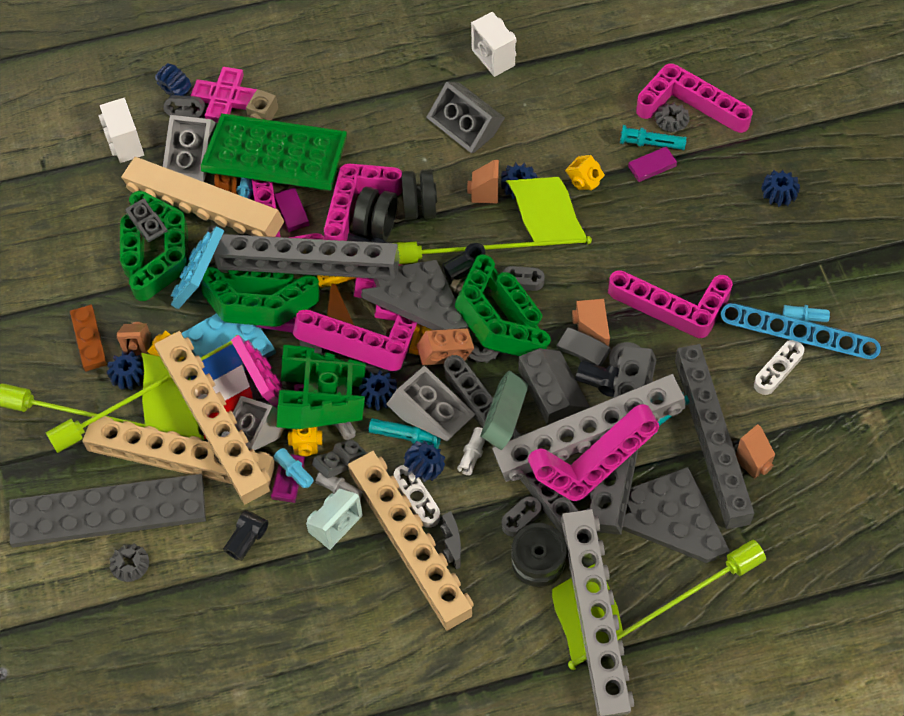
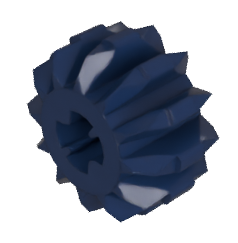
(173, 80)
(516, 173)
(780, 188)
(126, 370)
(374, 383)
(424, 461)

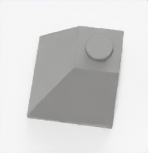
(257, 422)

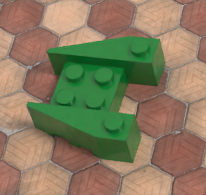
(326, 391)

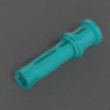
(641, 137)
(402, 432)

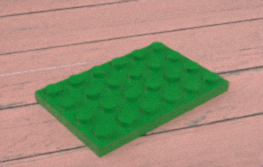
(274, 151)

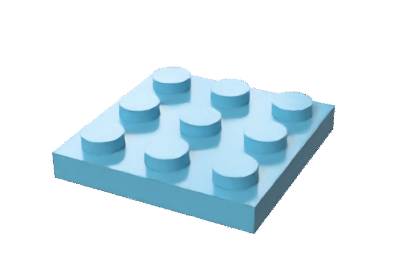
(194, 272)
(214, 333)

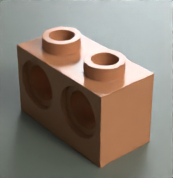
(440, 344)

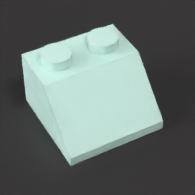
(335, 517)

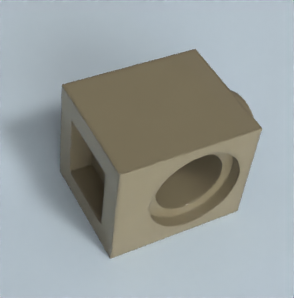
(262, 105)

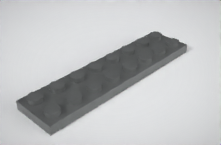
(107, 510)

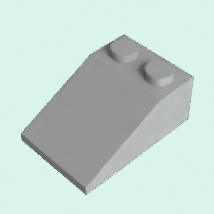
(187, 145)
(430, 405)

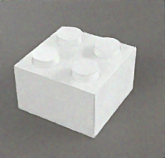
(493, 43)
(120, 130)

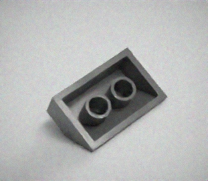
(464, 116)
(552, 384)

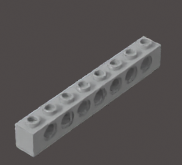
(596, 417)
(606, 704)

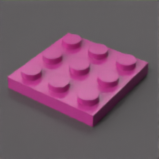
(259, 370)

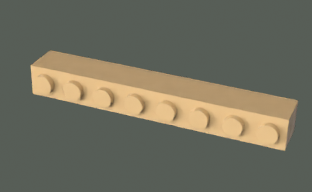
(202, 199)

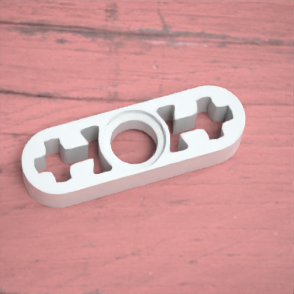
(778, 377)
(417, 485)

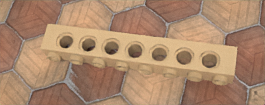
(97, 441)
(247, 487)
(450, 612)

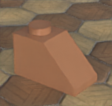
(485, 183)
(592, 319)
(134, 338)
(755, 452)

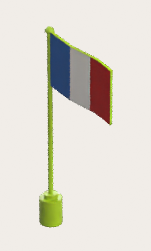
(223, 366)

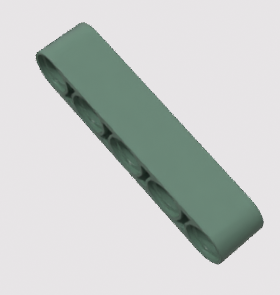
(504, 410)

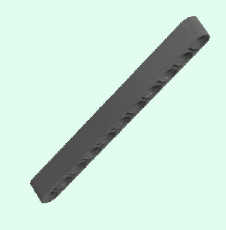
(478, 394)

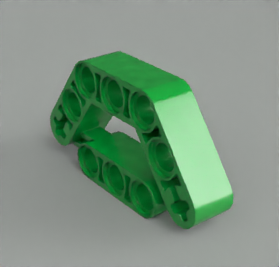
(143, 278)
(258, 296)
(512, 337)

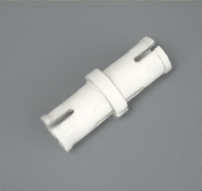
(472, 452)

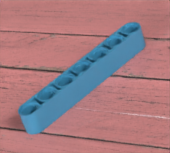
(832, 343)

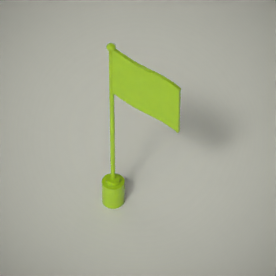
(544, 211)
(162, 406)
(563, 595)

